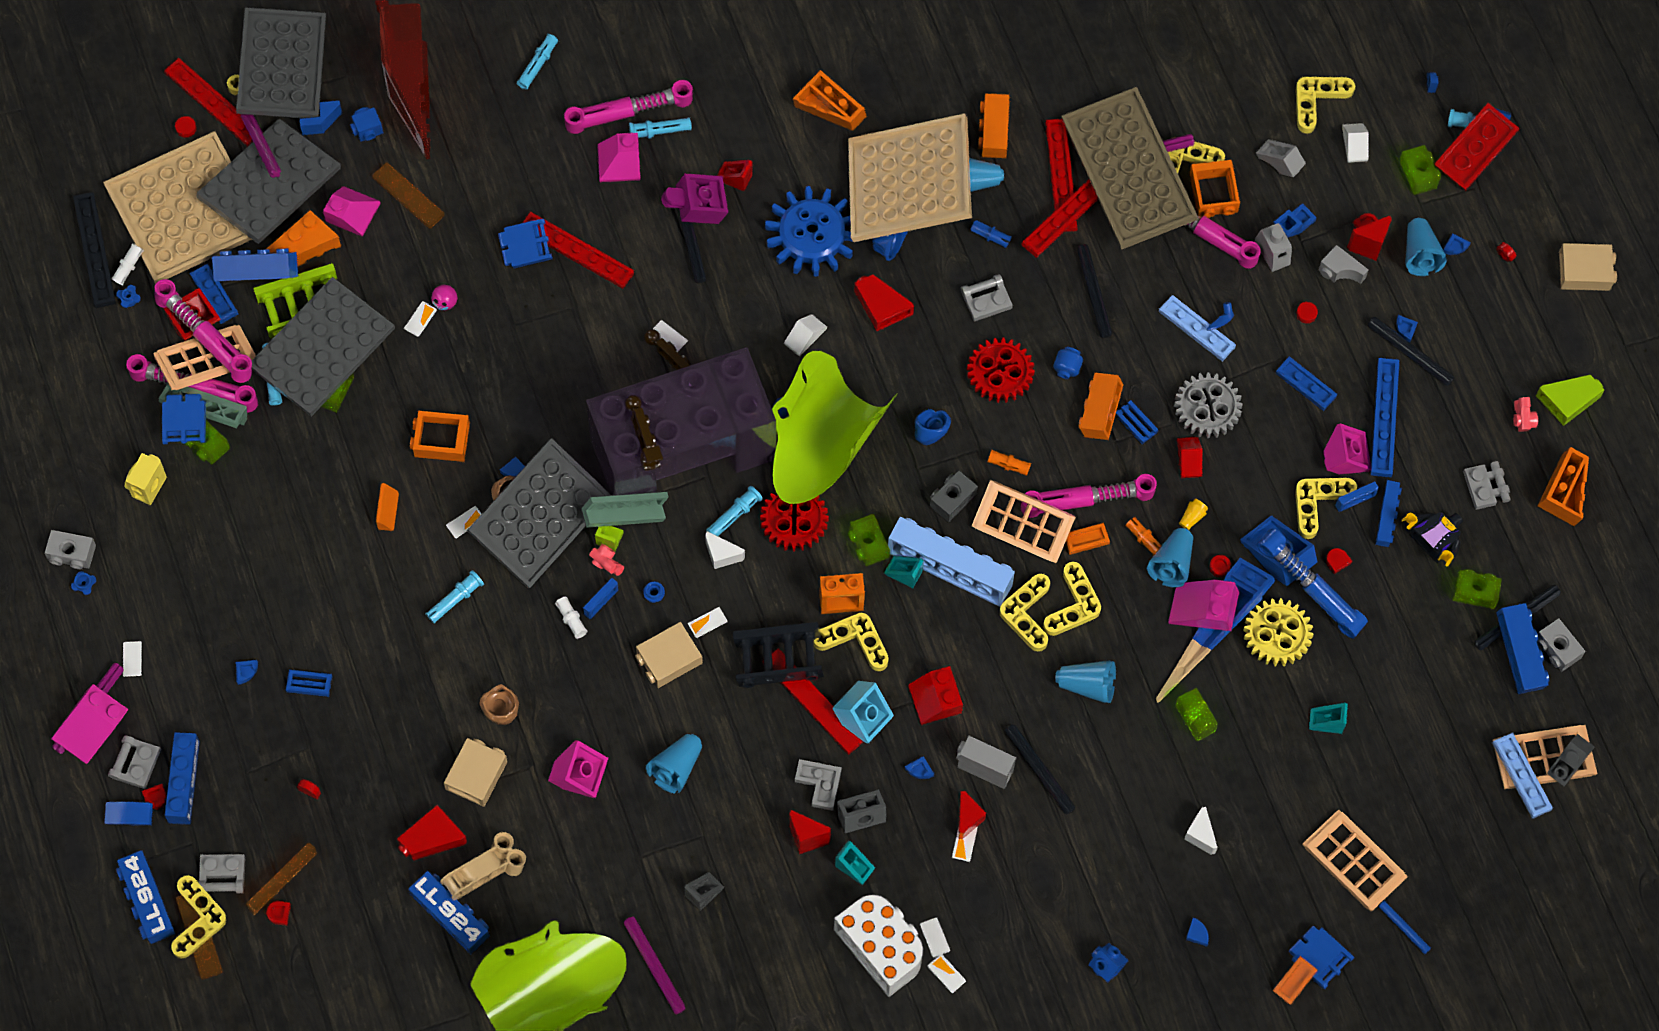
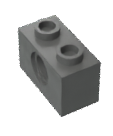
(950, 507)
(861, 811)

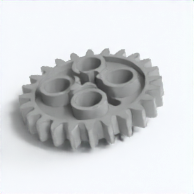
(1189, 408)

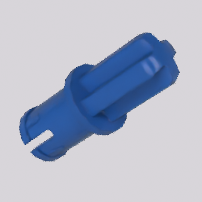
(990, 233)

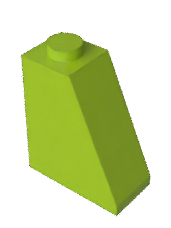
(1570, 397)

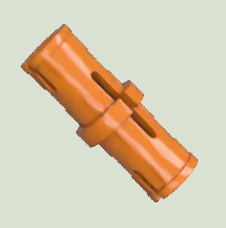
(1009, 462)
(1144, 536)

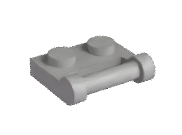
(989, 303)
(141, 764)
(222, 867)

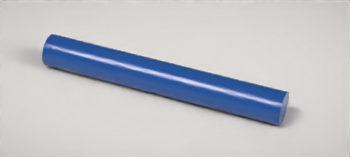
(1406, 929)

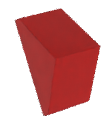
(736, 173)
(1190, 457)
(969, 815)

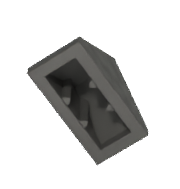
(703, 890)

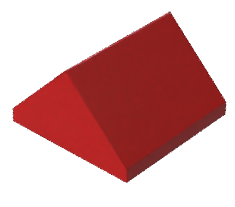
(1369, 238)
(200, 305)
(808, 833)

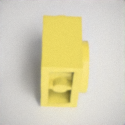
(145, 478)

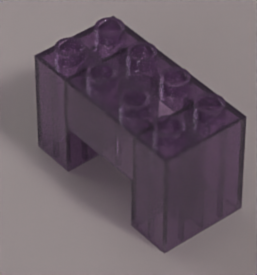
(695, 417)

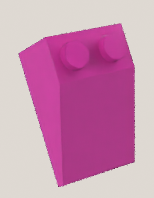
(1205, 604)
(89, 724)

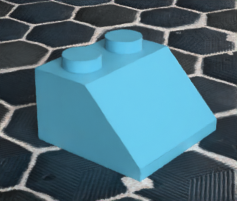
(863, 710)

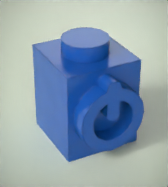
(366, 124)

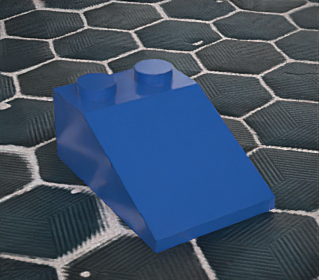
(1297, 544)

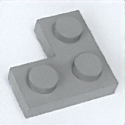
(824, 778)

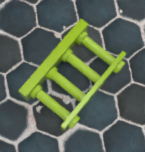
(286, 288)

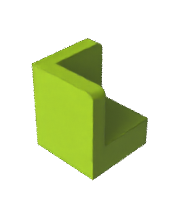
(609, 536)

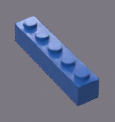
(1388, 513)

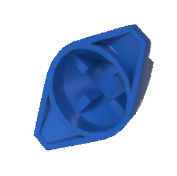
(889, 244)

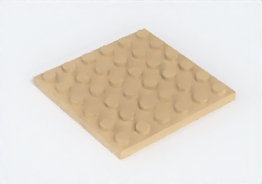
(909, 178)
(164, 211)

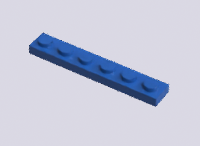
(1385, 417)

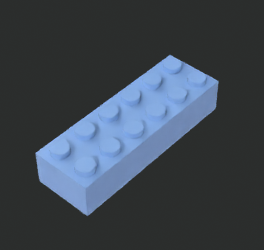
(952, 561)

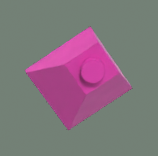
(619, 158)
(350, 210)
(1347, 451)
(579, 769)

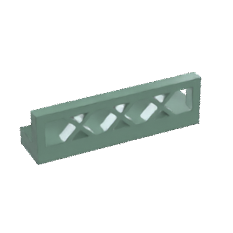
(216, 407)
(624, 509)

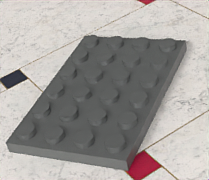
(281, 63)
(255, 200)
(321, 346)
(537, 513)

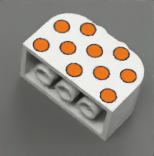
(881, 941)

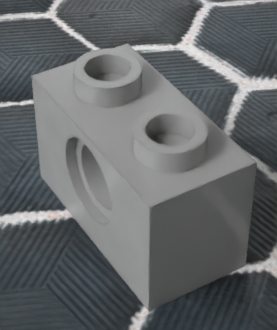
(60, 542)
(1558, 633)

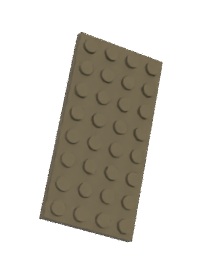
(1129, 168)

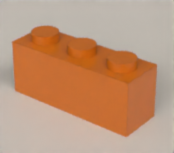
(994, 125)
(1101, 406)

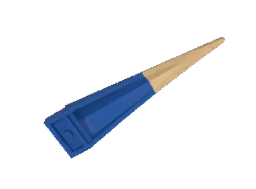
(1252, 586)

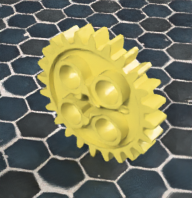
(1272, 649)

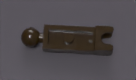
(666, 350)
(651, 454)

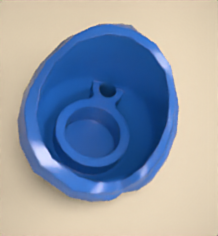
(931, 426)

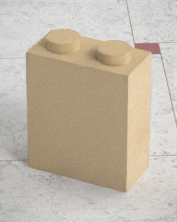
(1587, 267)
(668, 655)
(476, 771)

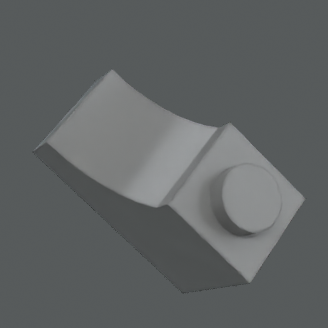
(1282, 157)
(1341, 265)

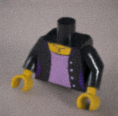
(1436, 534)

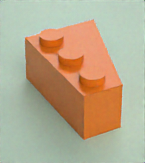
(829, 101)
(308, 238)
(1566, 487)

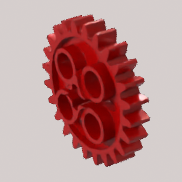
(1009, 385)
(813, 518)

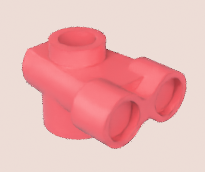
(1524, 418)
(603, 559)

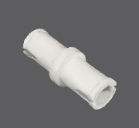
(127, 264)
(571, 617)

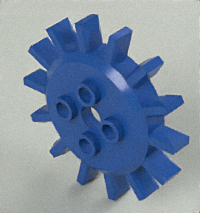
(807, 247)

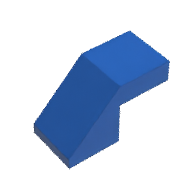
(328, 114)
(1296, 221)

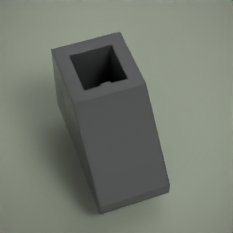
(1570, 760)

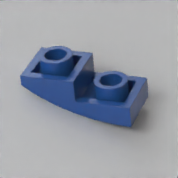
(128, 813)

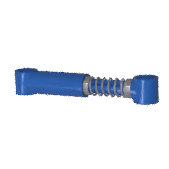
(1349, 620)

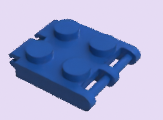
(524, 244)
(183, 418)
(1322, 953)

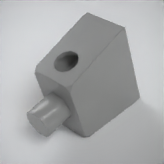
(1272, 244)

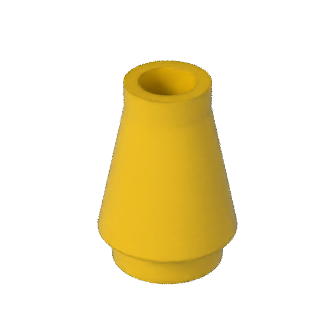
(1195, 511)

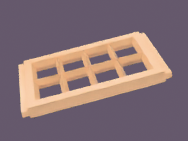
(169, 371)
(1059, 537)
(1588, 766)
(1384, 889)

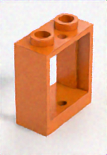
(1214, 170)
(441, 453)
(842, 596)

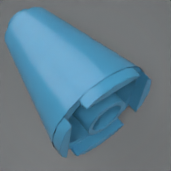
(984, 174)
(1423, 249)
(1173, 559)
(1089, 679)
(675, 763)

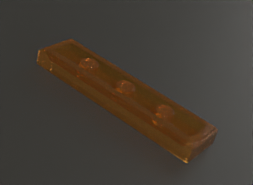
(408, 195)
(281, 878)
(206, 955)

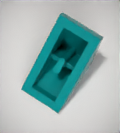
(905, 569)
(1329, 718)
(853, 863)

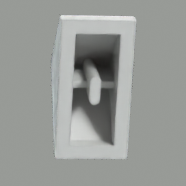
(1356, 142)
(804, 334)
(722, 551)
(1201, 833)

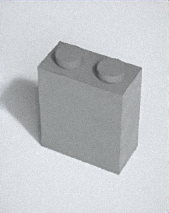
(985, 761)

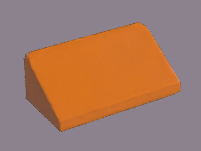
(387, 508)

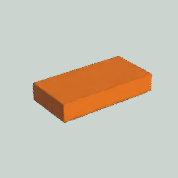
(1087, 538)
(1295, 980)

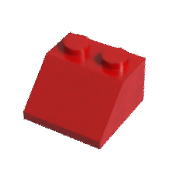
(936, 695)

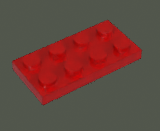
(1476, 146)

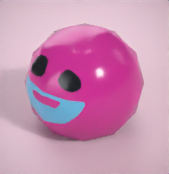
(444, 297)

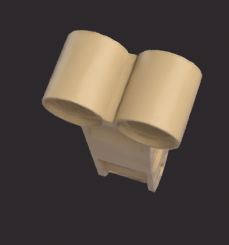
(485, 867)

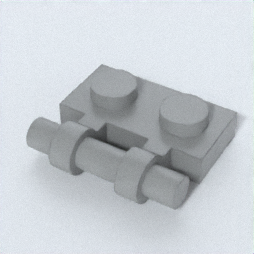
(1480, 486)

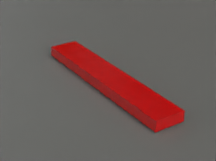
(208, 99)
(1060, 164)
(1060, 219)
(584, 254)
(817, 707)

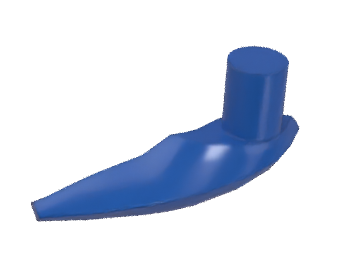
(1223, 319)

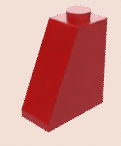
(882, 302)
(431, 835)

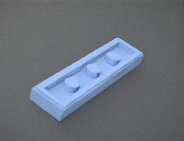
(1196, 328)
(1522, 775)

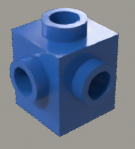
(1107, 961)

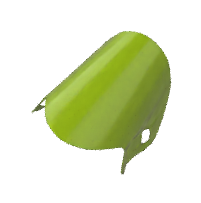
(821, 432)
(548, 980)

